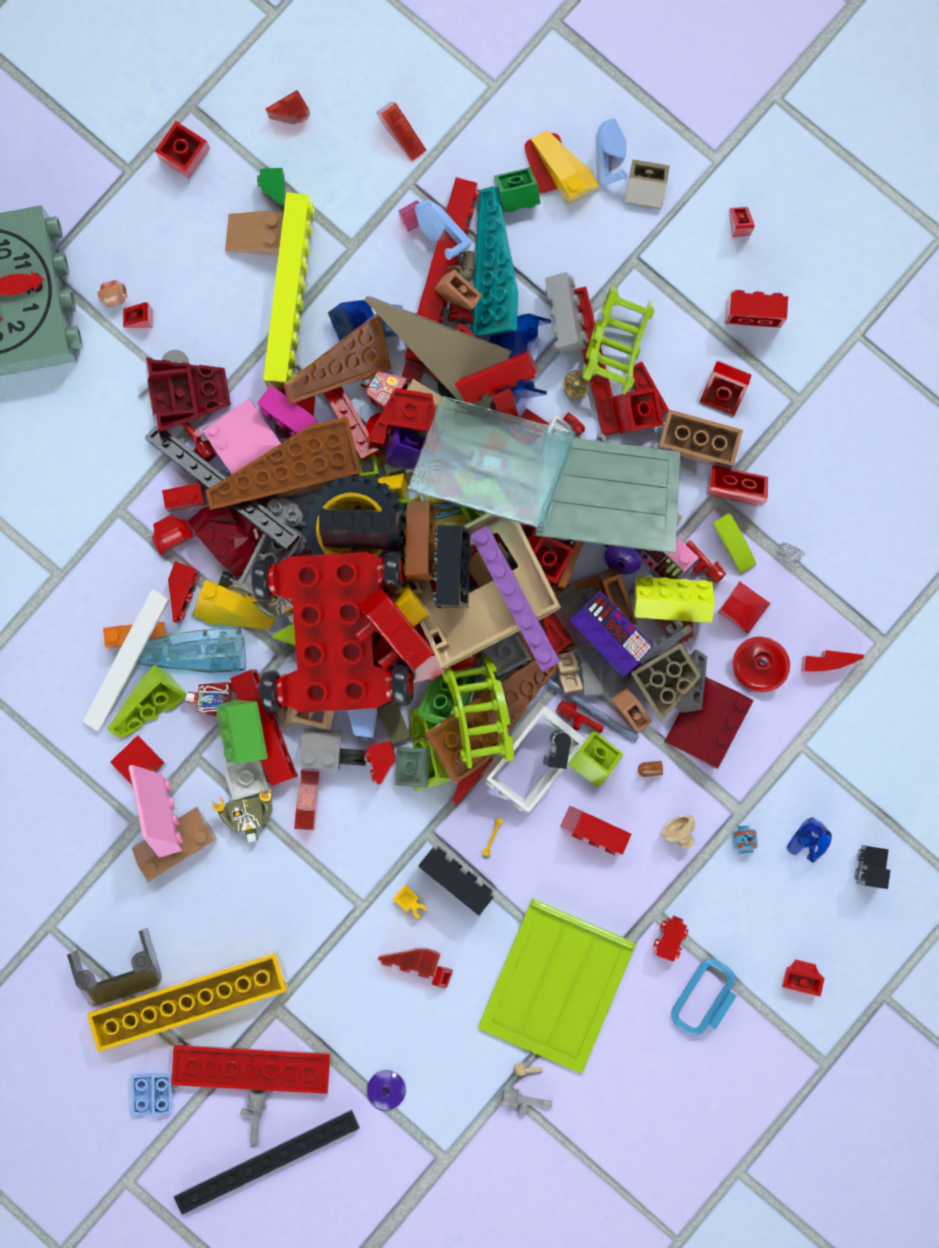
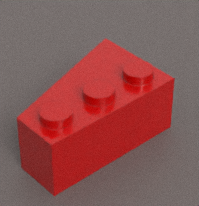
(596, 831)

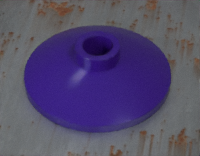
(624, 559)
(390, 1080)

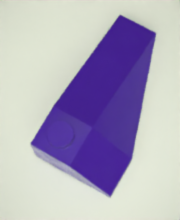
(404, 447)

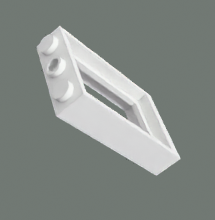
(549, 777)

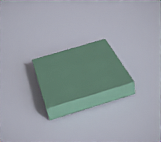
(412, 767)

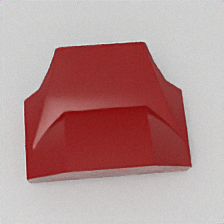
(170, 533)
(803, 978)

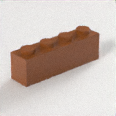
(419, 540)

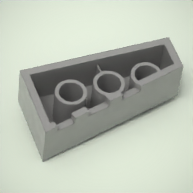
(566, 313)

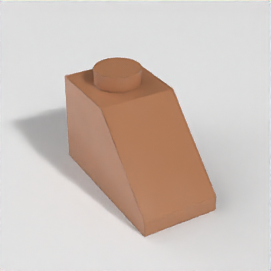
(457, 290)
(631, 710)

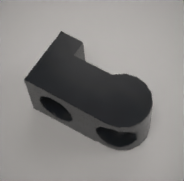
(559, 750)

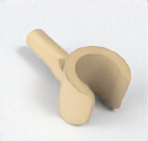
(521, 1070)

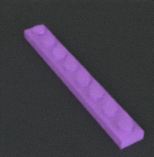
(515, 598)

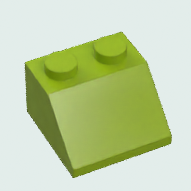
(595, 759)

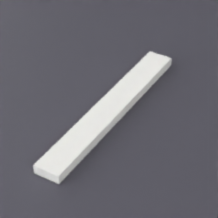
(126, 660)

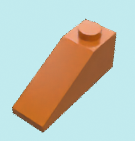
(116, 635)

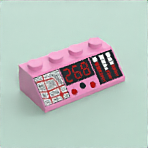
(669, 564)

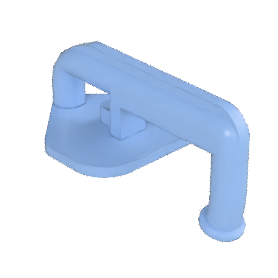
(609, 142)
(434, 221)

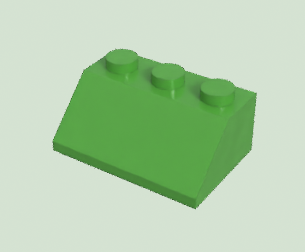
(438, 700)
(241, 731)

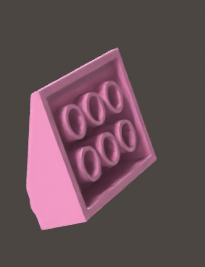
(156, 811)

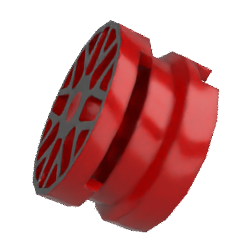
(460, 314)

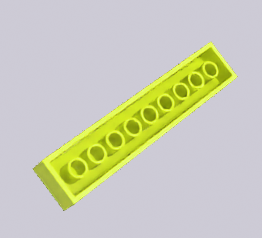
(288, 290)

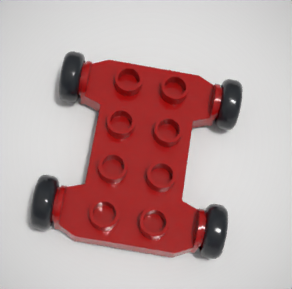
(332, 663)

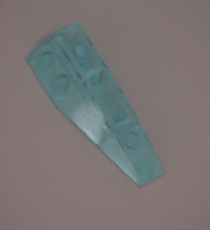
(198, 651)

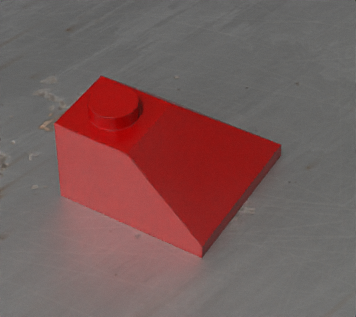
(743, 607)

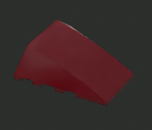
(184, 391)

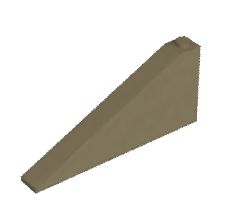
(442, 349)

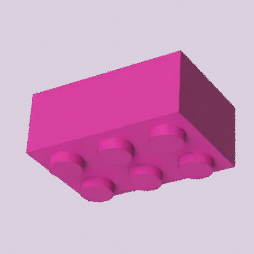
(286, 415)

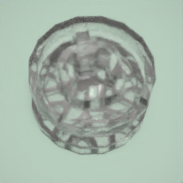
(790, 554)

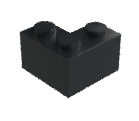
(872, 867)

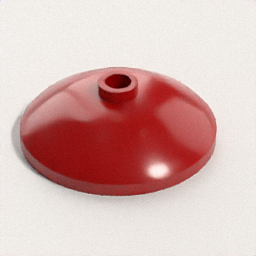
(761, 675)

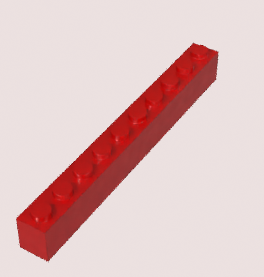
(460, 210)

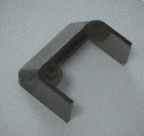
(144, 976)

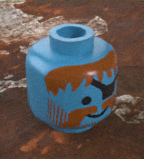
(744, 839)

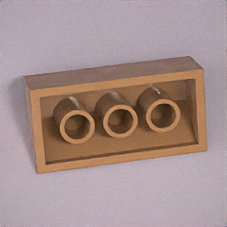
(195, 835)

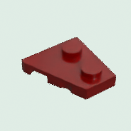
(556, 633)

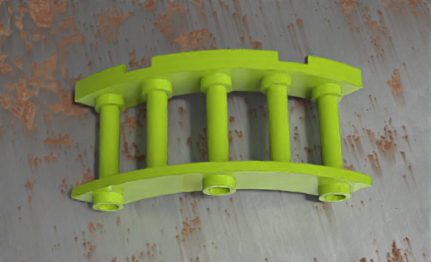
(598, 338)
(497, 704)

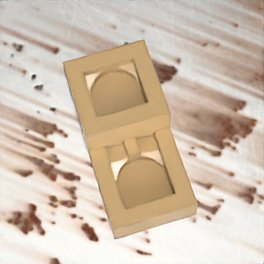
(568, 674)

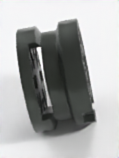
(352, 757)

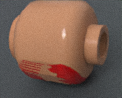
(112, 293)

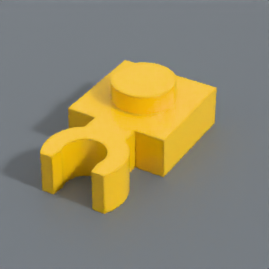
(407, 898)

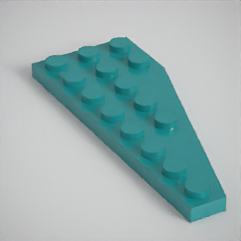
(494, 270)

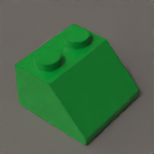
(517, 189)

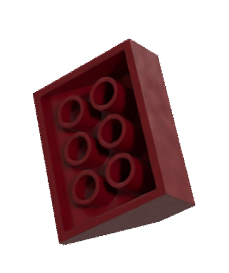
(710, 731)

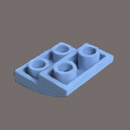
(151, 1093)

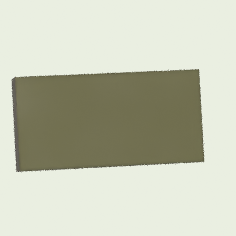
(394, 723)

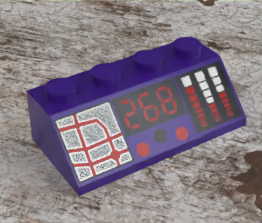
(611, 633)

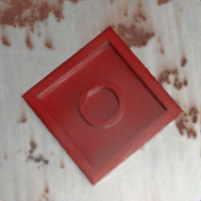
(137, 754)

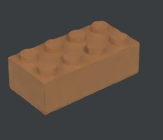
(700, 439)

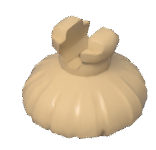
(680, 830)

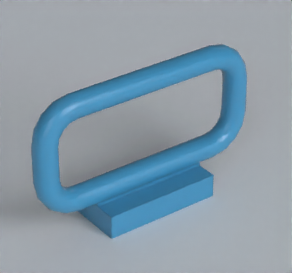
(718, 1008)

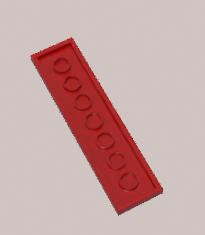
(250, 1069)

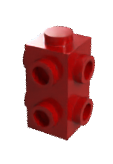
(671, 936)

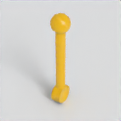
(486, 852)

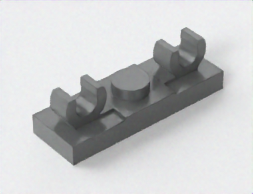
(664, 642)

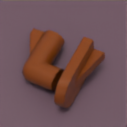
(650, 768)

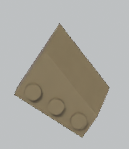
(667, 678)

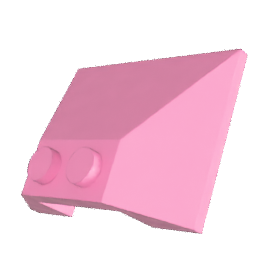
(241, 436)

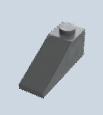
(694, 697)

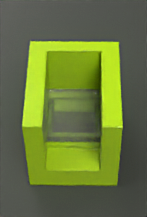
(368, 467)

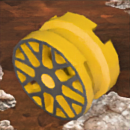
(575, 385)

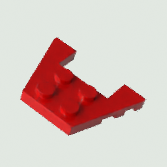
(404, 410)

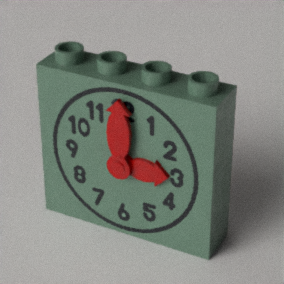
(32, 296)

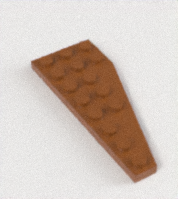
(307, 458)
(519, 691)

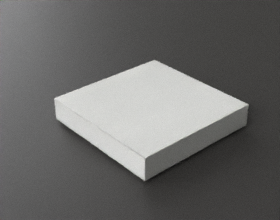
(245, 779)

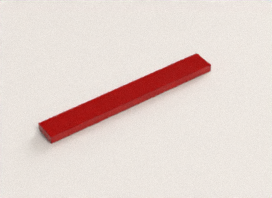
(599, 385)

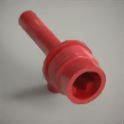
(203, 448)
(713, 571)
(568, 711)

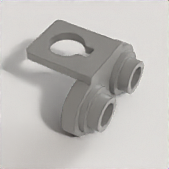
(285, 511)

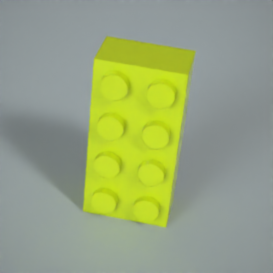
(673, 599)

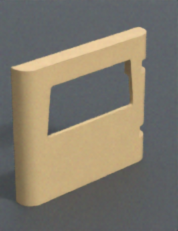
(488, 616)

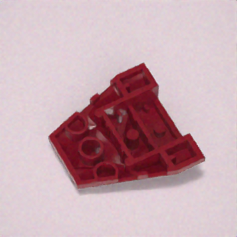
(228, 535)

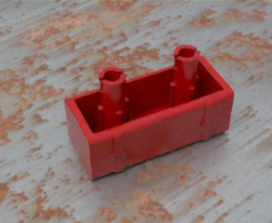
(395, 628)

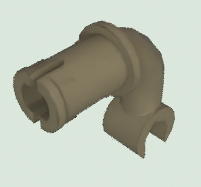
(467, 268)

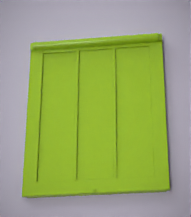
(557, 985)

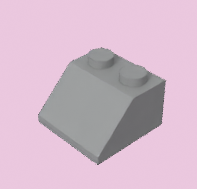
(320, 749)

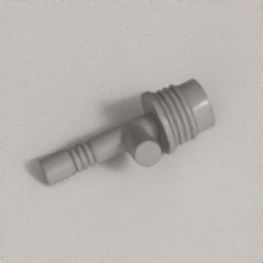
(512, 1099)
(255, 1105)

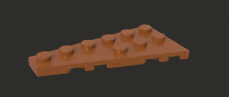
(350, 360)

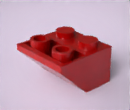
(382, 759)

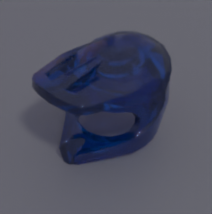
(811, 833)

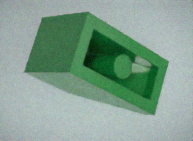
(273, 185)

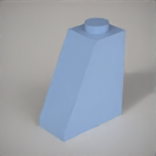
(363, 723)

